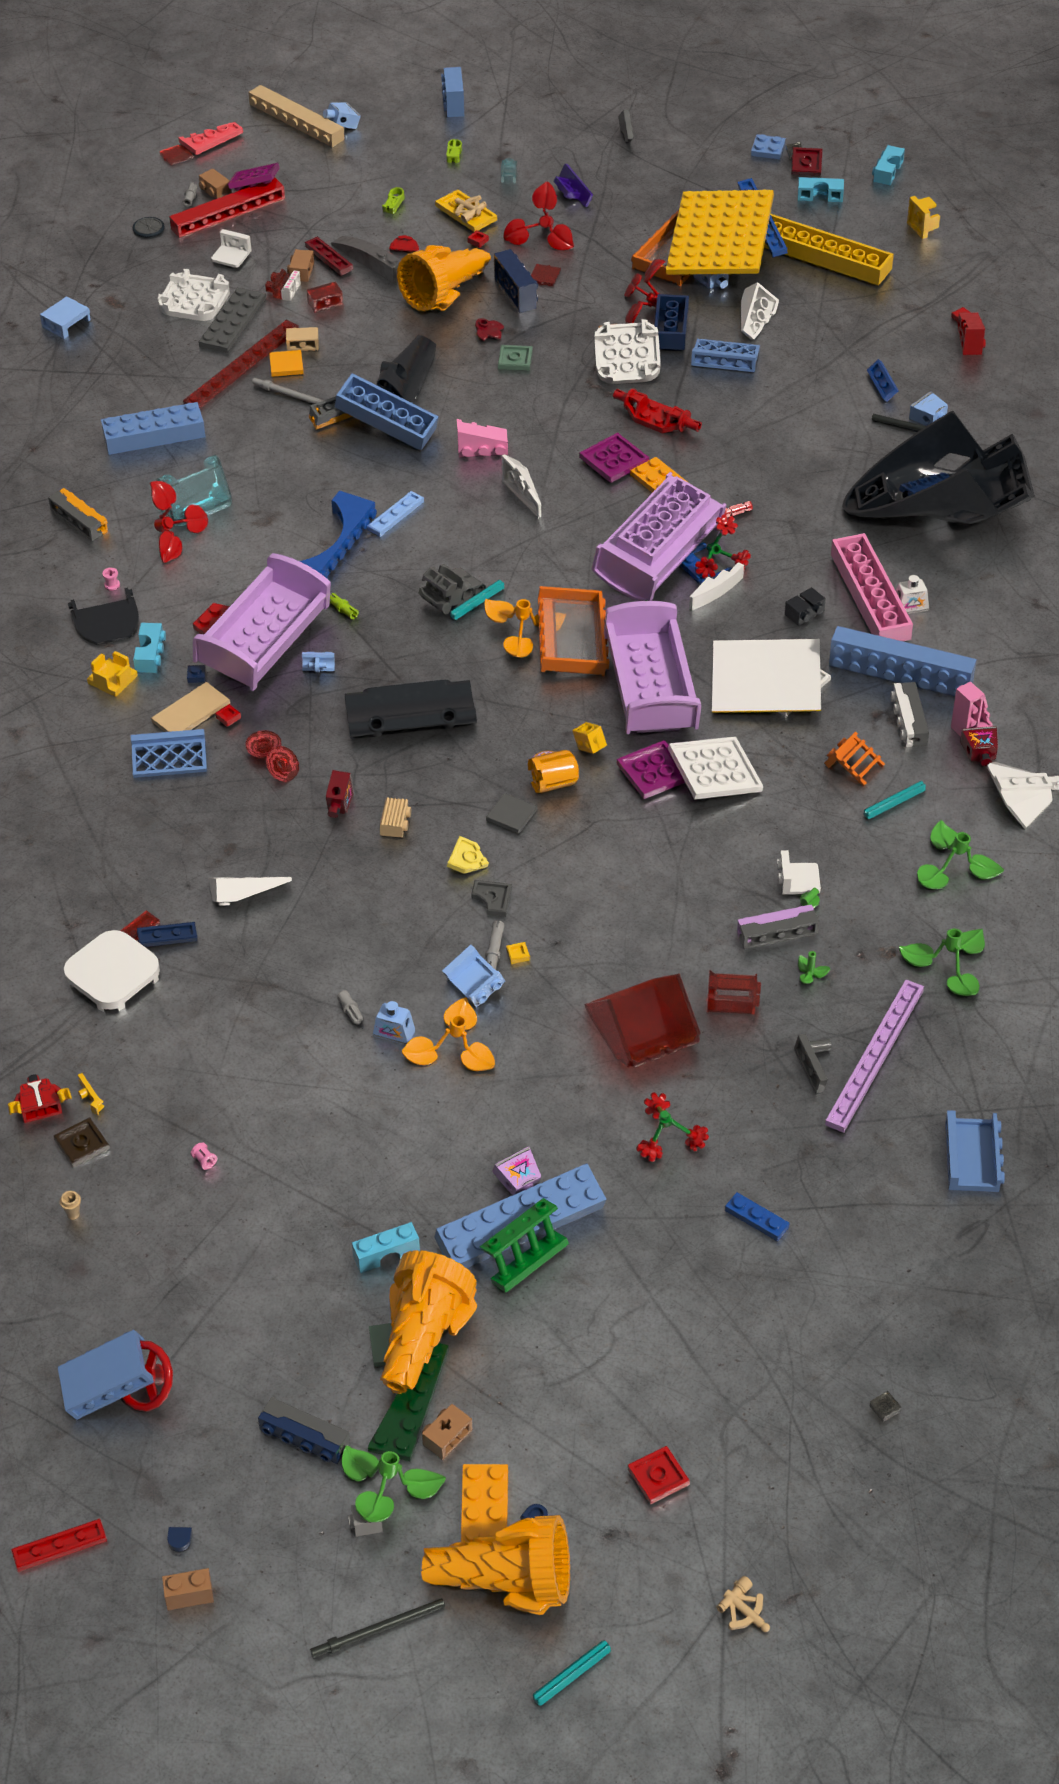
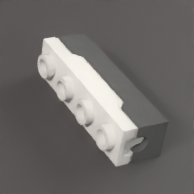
(910, 714)

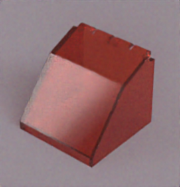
(646, 1020)

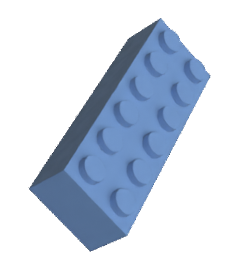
(386, 411)
(153, 428)

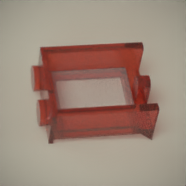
(733, 993)

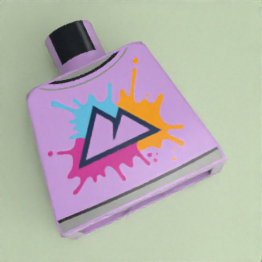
(518, 1171)

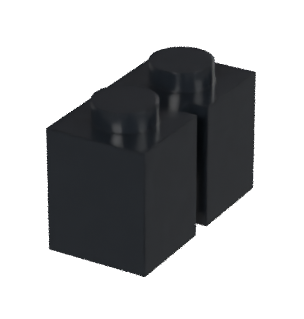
(802, 611)

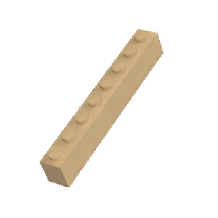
(296, 115)

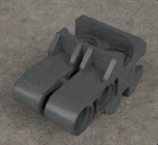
(449, 587)

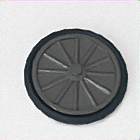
(148, 226)

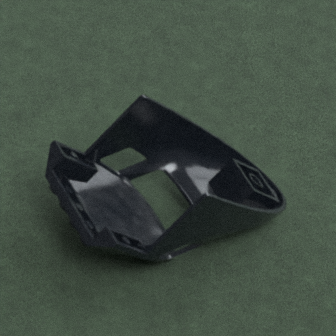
(975, 491)

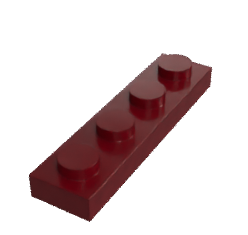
(329, 255)

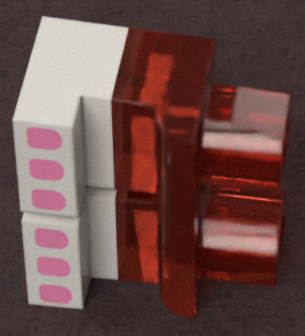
(283, 284)

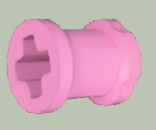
(110, 576)
(203, 1156)

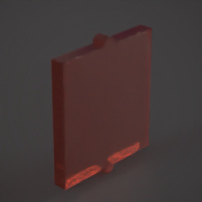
(176, 154)
(545, 274)

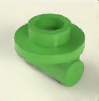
(810, 898)

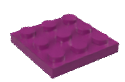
(253, 176)
(613, 457)
(651, 769)

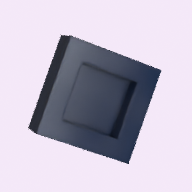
(196, 673)

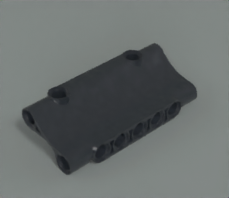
(410, 707)

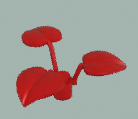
(561, 235)
(651, 297)
(169, 545)

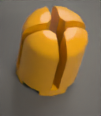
(553, 771)

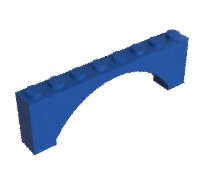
(354, 515)

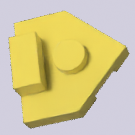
(467, 857)

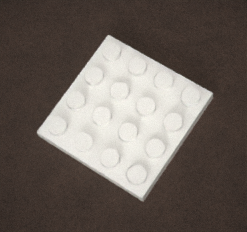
(715, 767)

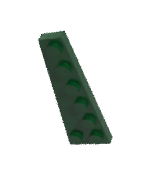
(408, 1411)

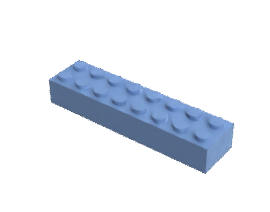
(900, 661)
(572, 1192)

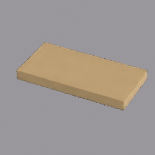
(191, 709)

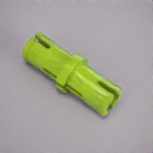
(343, 606)

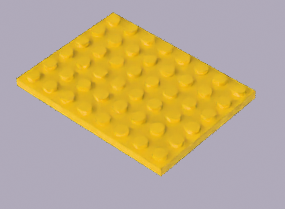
(720, 232)

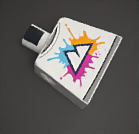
(913, 595)

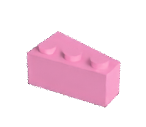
(480, 440)
(969, 709)

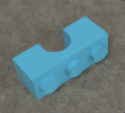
(888, 163)
(831, 188)
(151, 639)
(370, 1250)

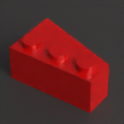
(971, 333)

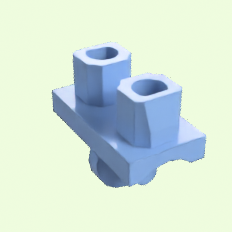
(318, 661)

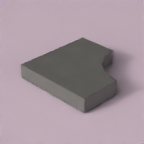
(625, 125)
(493, 895)

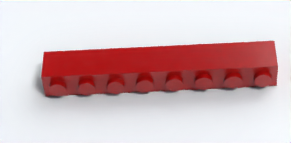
(226, 207)

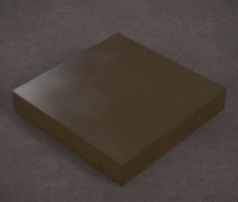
(81, 1142)

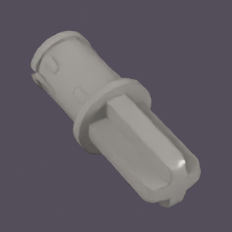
(190, 194)
(350, 1007)

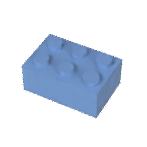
(453, 92)

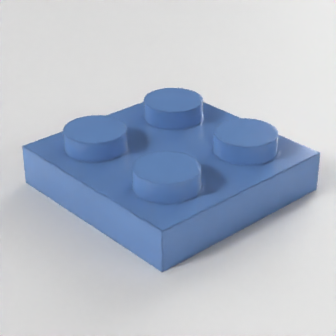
(768, 146)

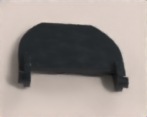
(107, 621)

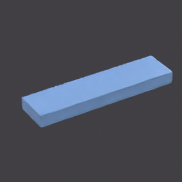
(395, 514)

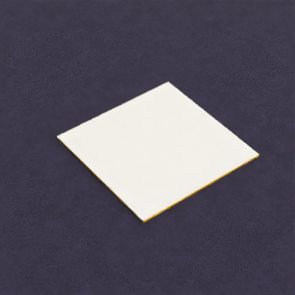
(766, 675)

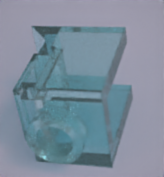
(509, 168)

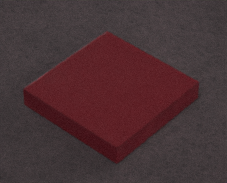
(806, 161)

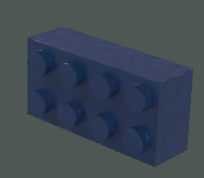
(515, 281)
(672, 320)

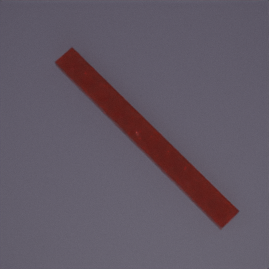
(240, 365)

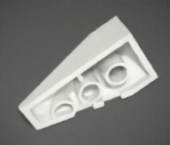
(756, 309)
(518, 480)
(233, 889)

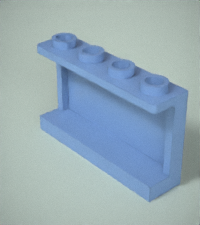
(974, 1153)
(103, 1375)

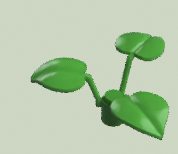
(945, 837)
(970, 942)
(374, 1506)

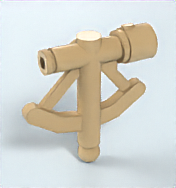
(472, 210)
(735, 1599)

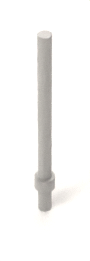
(268, 385)

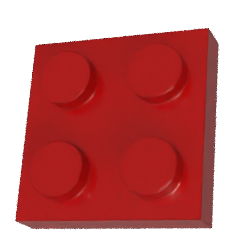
(658, 1475)

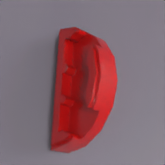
(404, 243)

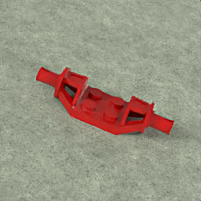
(654, 414)

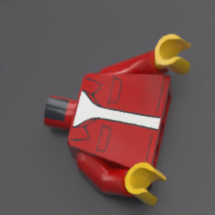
(38, 1099)

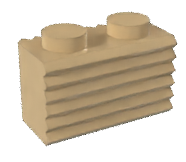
(302, 339)
(394, 817)

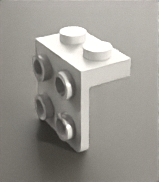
(233, 249)
(797, 877)

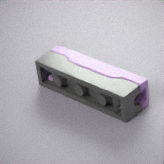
(777, 926)

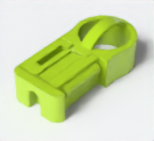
(453, 151)
(393, 202)

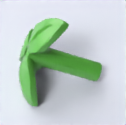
(808, 966)

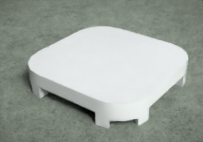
(194, 296)
(627, 352)
(111, 969)

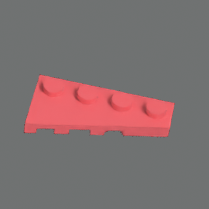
(210, 137)

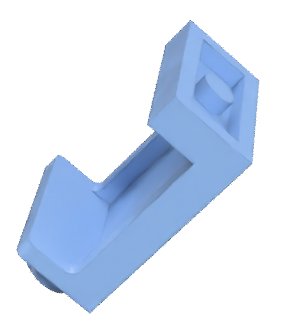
(64, 315)
(473, 976)

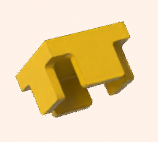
(919, 216)
(111, 674)

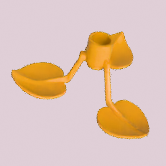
(500, 611)
(459, 1018)

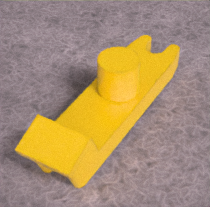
(96, 1105)

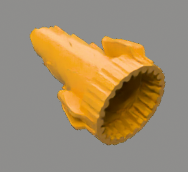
(431, 275)
(424, 1300)
(523, 1559)

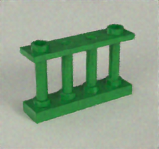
(532, 1258)

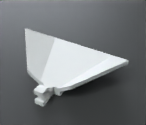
(1023, 791)

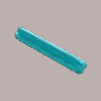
(477, 599)
(894, 800)
(571, 1672)

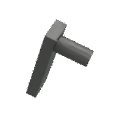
(806, 1053)

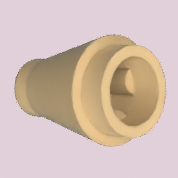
(70, 1203)

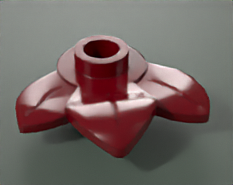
(488, 328)

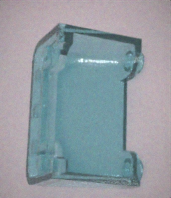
(204, 488)

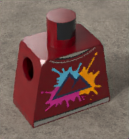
(980, 744)
(339, 793)

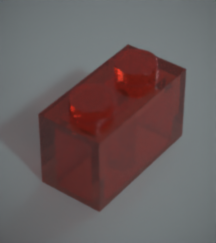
(325, 297)

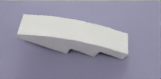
(715, 588)

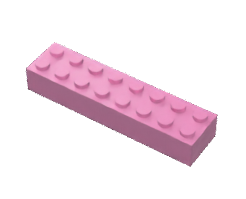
(871, 588)

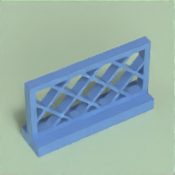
(725, 360)
(168, 741)

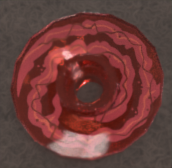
(262, 742)
(287, 760)

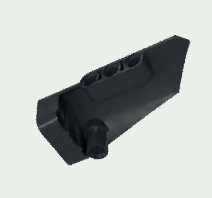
(409, 369)

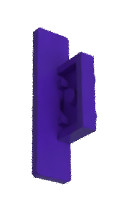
(572, 186)

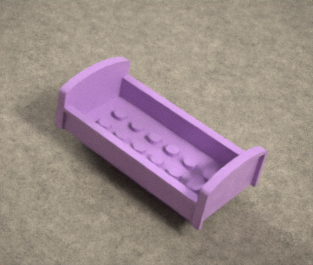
(656, 538)
(264, 620)
(651, 667)

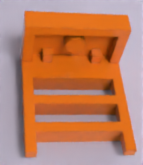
(846, 749)

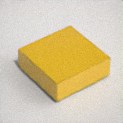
(518, 953)

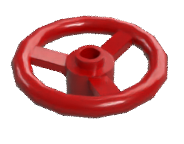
(160, 1373)

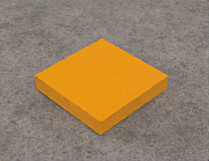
(286, 363)

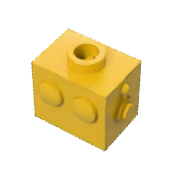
(589, 737)

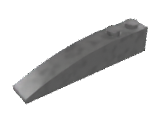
(370, 255)

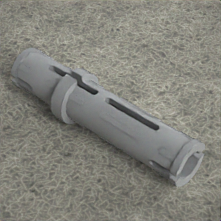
(492, 954)

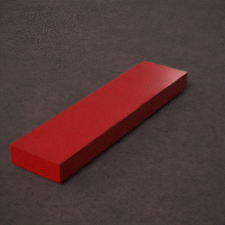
(59, 1545)

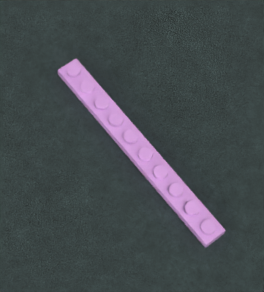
(874, 1056)

